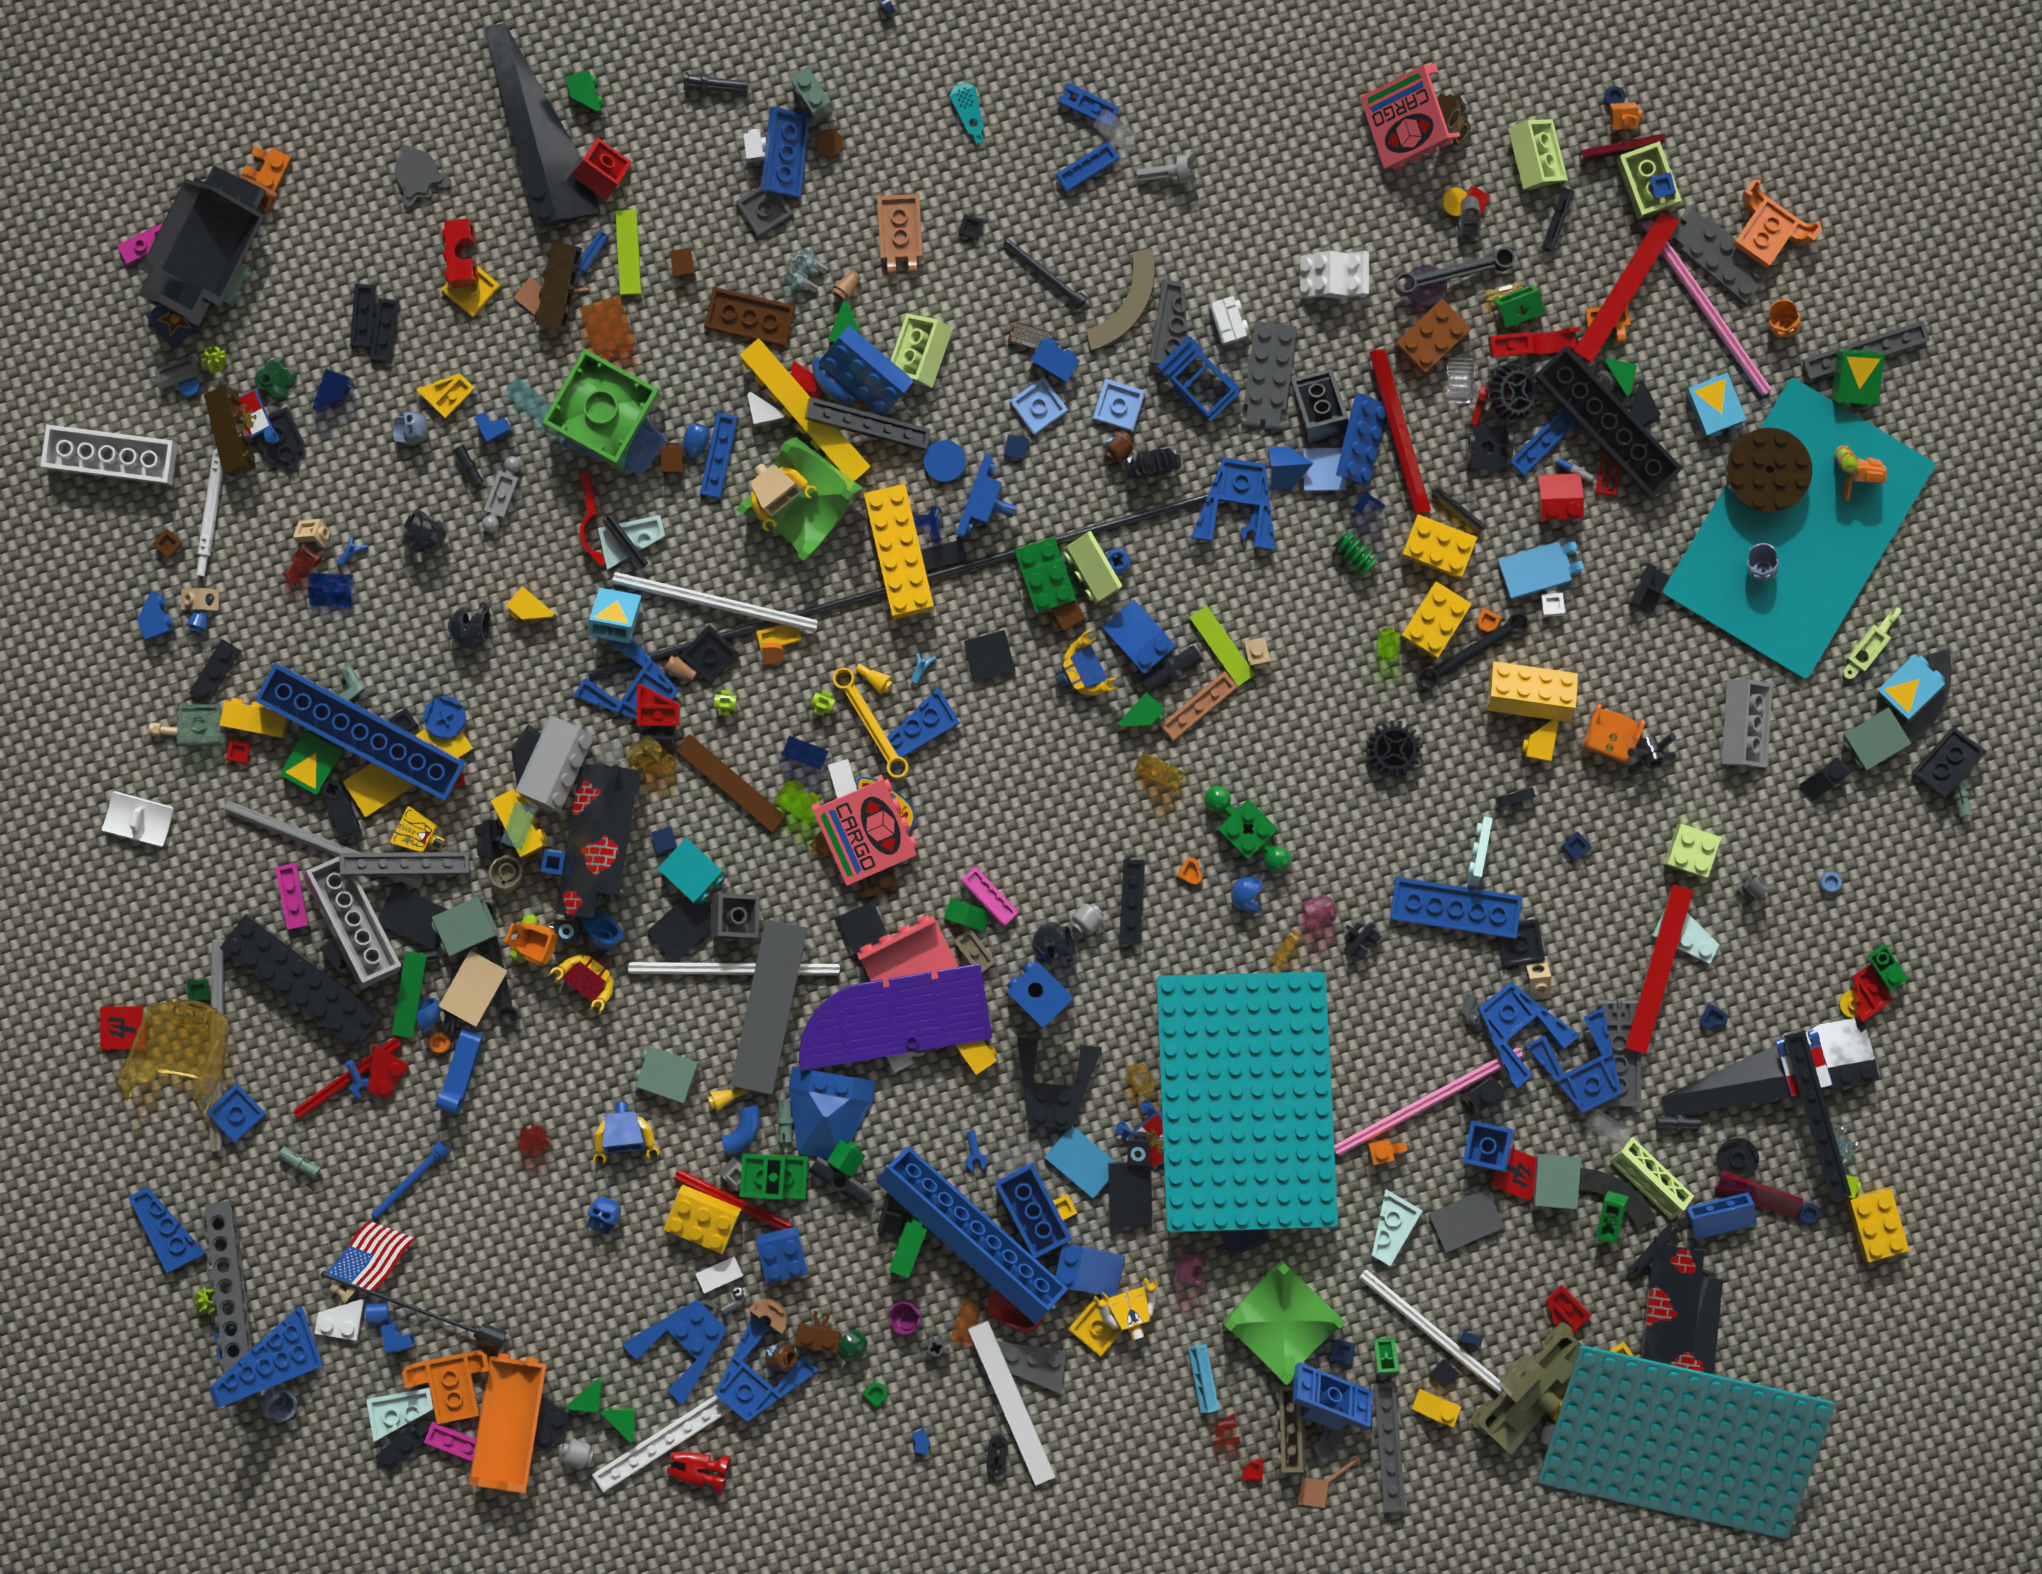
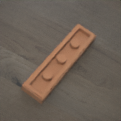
(1198, 706)

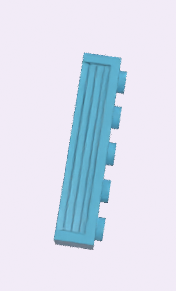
(1203, 1378)

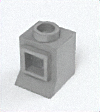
(732, 1173)

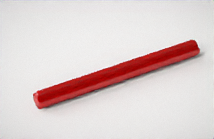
(341, 1082)
(746, 1207)

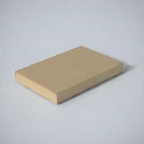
(473, 988)

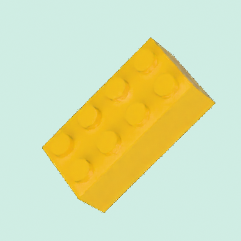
(1532, 691)

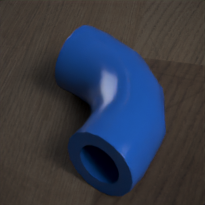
(831, 386)
(745, 1133)

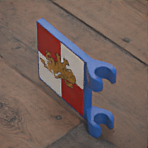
(256, 417)
(1819, 1061)
(1151, 1126)

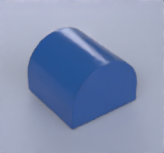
(377, 1313)

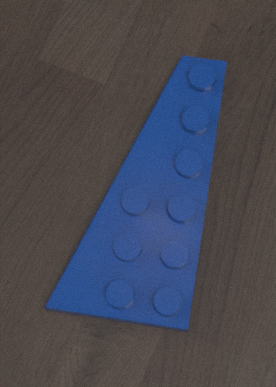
(273, 1360)

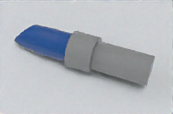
(1572, 468)

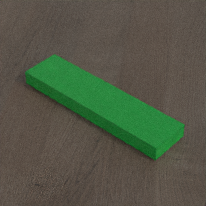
(409, 994)

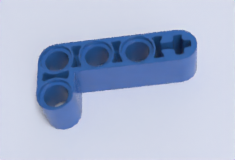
(460, 1072)

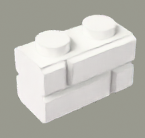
(1228, 320)

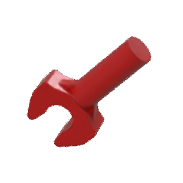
(1481, 399)

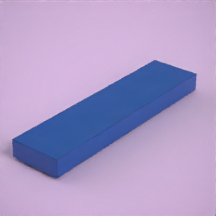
(1542, 442)
(718, 455)

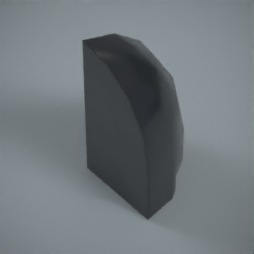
(663, 735)

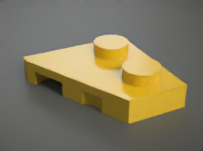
(447, 394)

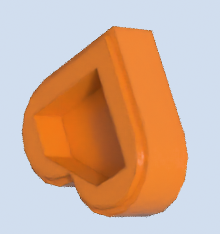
(1190, 872)

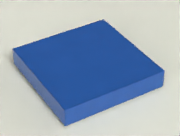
(235, 1113)

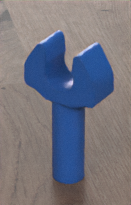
(1252, 524)
(357, 1080)
(975, 1154)

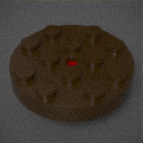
(1783, 458)

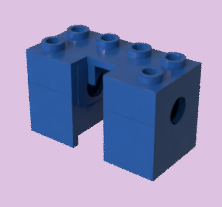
(1049, 1003)

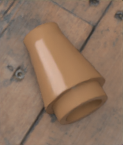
(845, 287)
(678, 668)

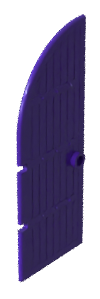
(897, 1019)

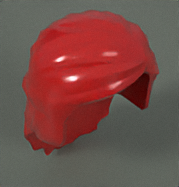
(1009, 1314)

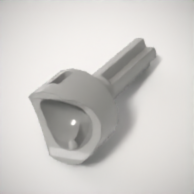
(1181, 170)

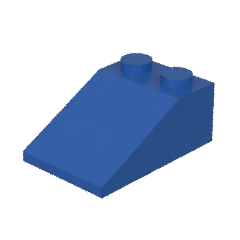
(1139, 637)
(1089, 1269)

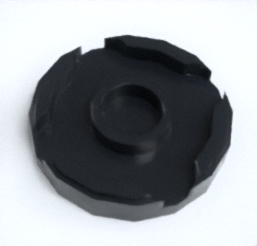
(1737, 1157)

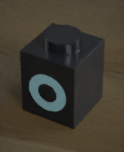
(566, 930)
(1139, 1149)

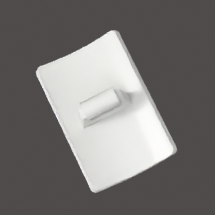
(138, 819)

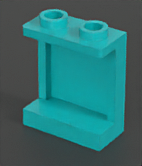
(692, 872)

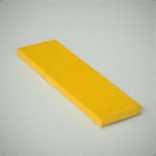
(377, 787)

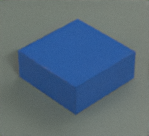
(1662, 185)

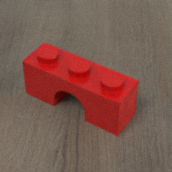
(457, 236)

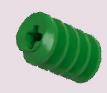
(1356, 553)

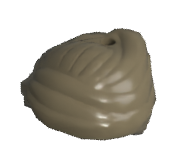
(507, 869)

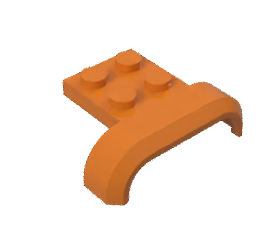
(1770, 227)
(449, 1383)

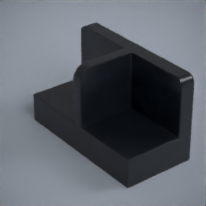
(1649, 588)
(891, 1216)

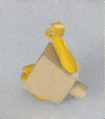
(775, 489)

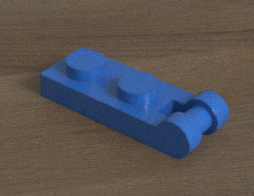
(1086, 103)

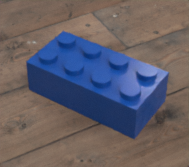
(865, 371)
(1033, 1209)

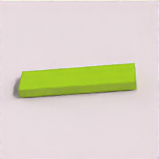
(628, 252)
(1222, 645)

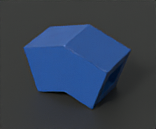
(921, 1440)

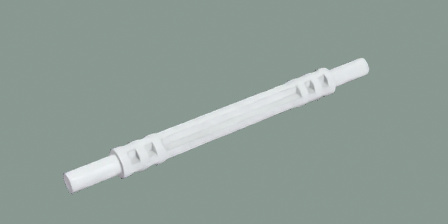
(210, 512)

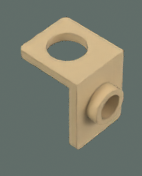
(195, 599)
(1539, 982)

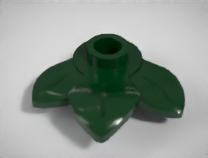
(278, 378)

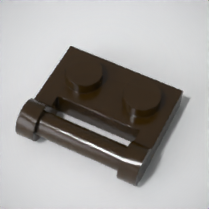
(884, 880)

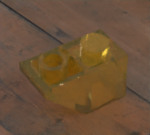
(651, 758)
(1159, 772)

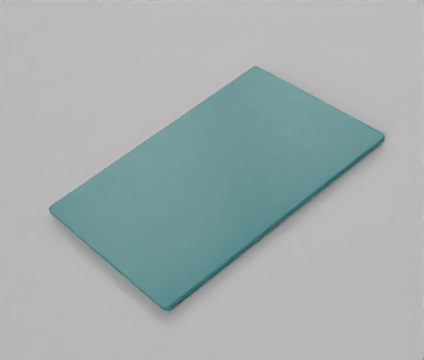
(1820, 542)
(1246, 1101)
(1685, 1442)

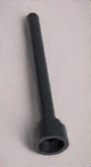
(1077, 299)

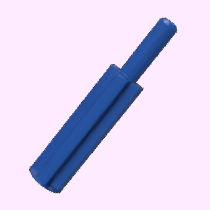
(592, 252)

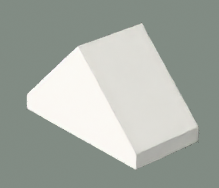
(763, 412)

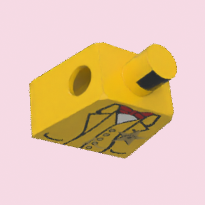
(417, 832)

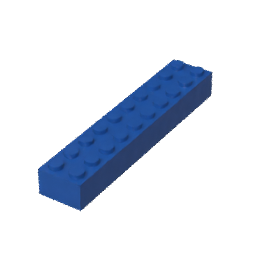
(360, 731)
(971, 1235)

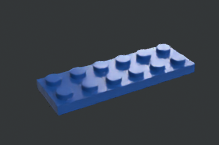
(1455, 907)

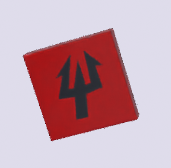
(119, 1026)
(1520, 1175)

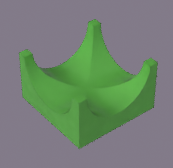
(601, 408)
(805, 520)
(1282, 1320)

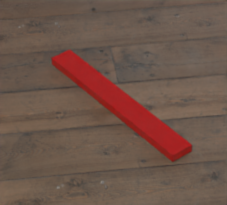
(1626, 286)
(1400, 431)
(1659, 969)

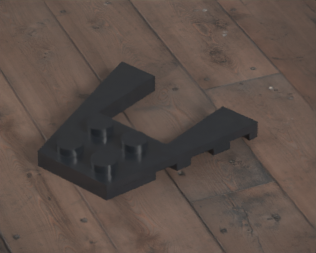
(1050, 1103)

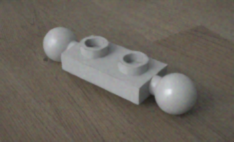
(501, 494)

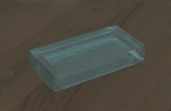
(518, 825)

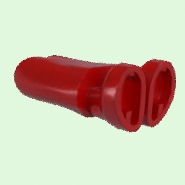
(697, 1468)

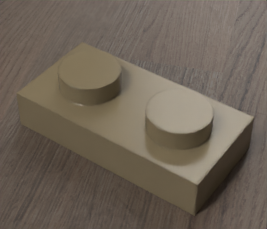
(974, 949)

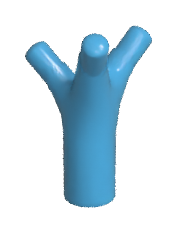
(920, 667)

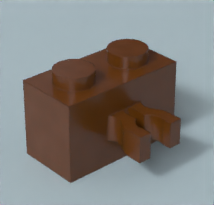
(818, 1336)

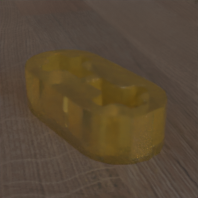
(1285, 948)

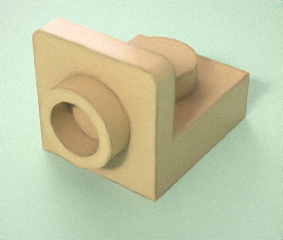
(312, 530)
(1257, 653)

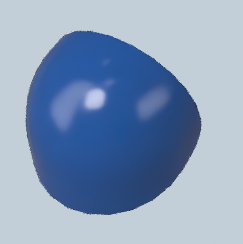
(428, 1014)

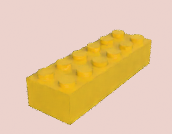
(899, 551)

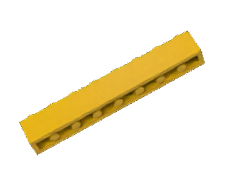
(795, 399)

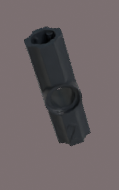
(1171, 669)
(852, 1188)

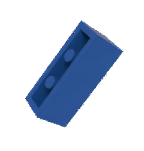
(1721, 1216)

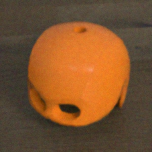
(1784, 315)

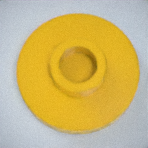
(1452, 199)
(1847, 1004)

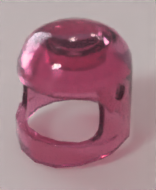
(1319, 912)
(1188, 1268)

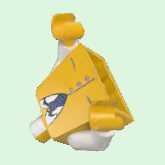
(1129, 1308)

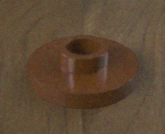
(829, 143)

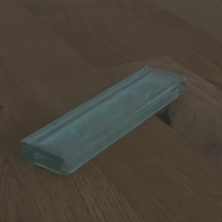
(529, 401)

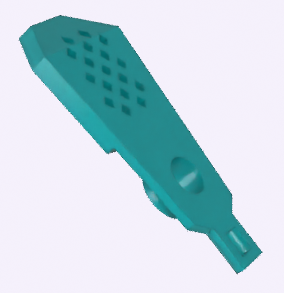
(969, 113)

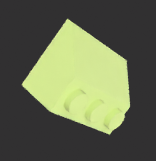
(1537, 153)
(921, 348)
(1092, 568)

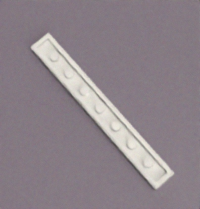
(1011, 1402)
(660, 1443)

